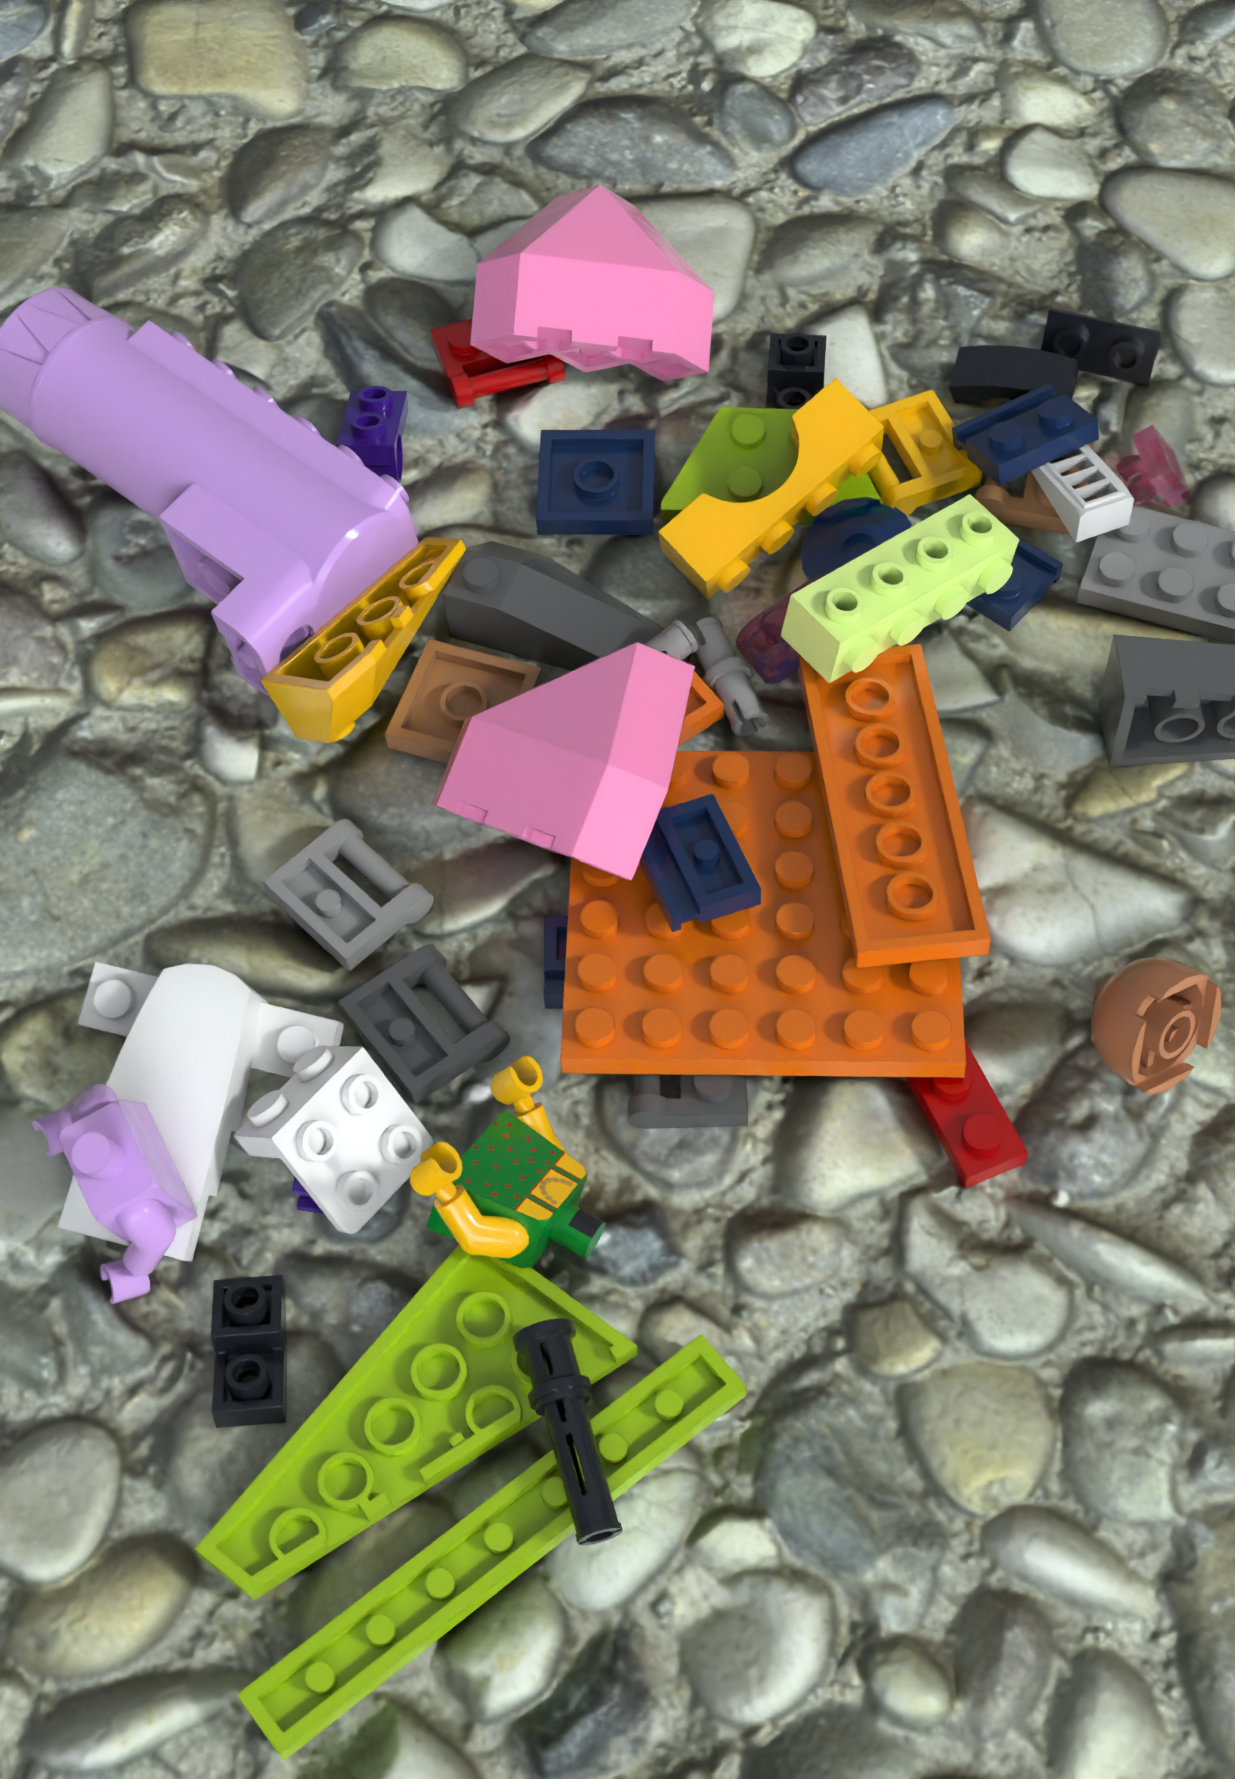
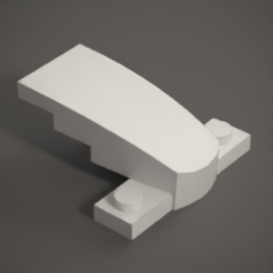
(191, 1063)

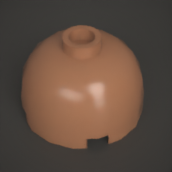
(1152, 1019)

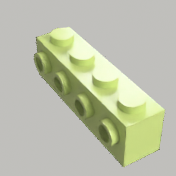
(899, 588)

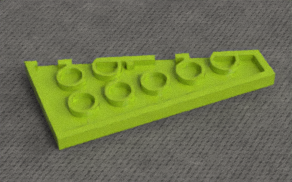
(404, 1417)

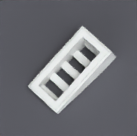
(1082, 518)

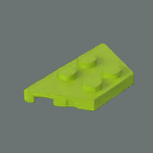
(745, 459)

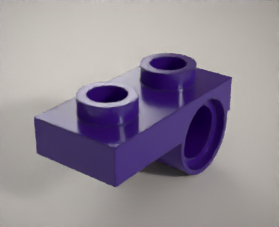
(375, 429)

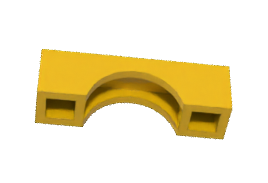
(719, 539)

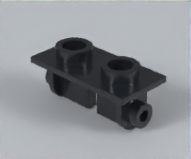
(1103, 345)

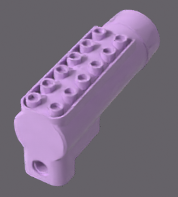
(246, 494)

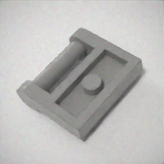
(333, 906)

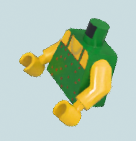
(512, 1184)

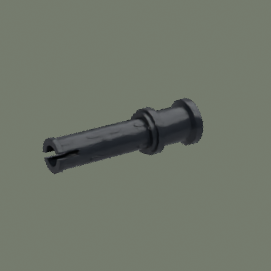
(562, 1390)

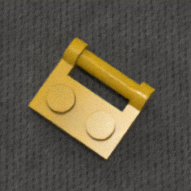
(924, 441)

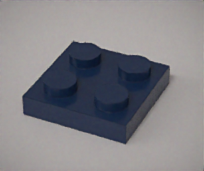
(596, 482)

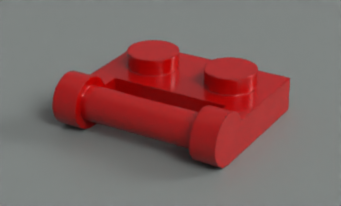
(477, 374)

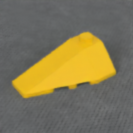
(352, 655)

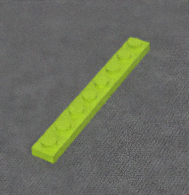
(482, 1553)

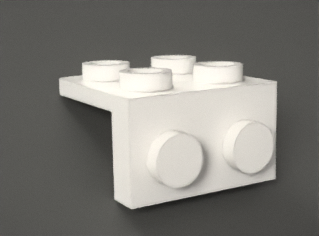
(339, 1133)

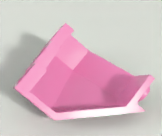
(593, 291)
(576, 758)

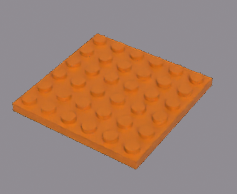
(757, 986)

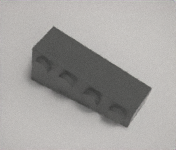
(1167, 701)

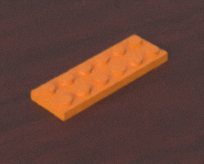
(894, 813)

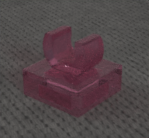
(1158, 469)

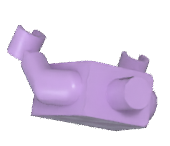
(123, 1179)

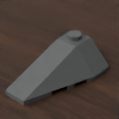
(537, 609)

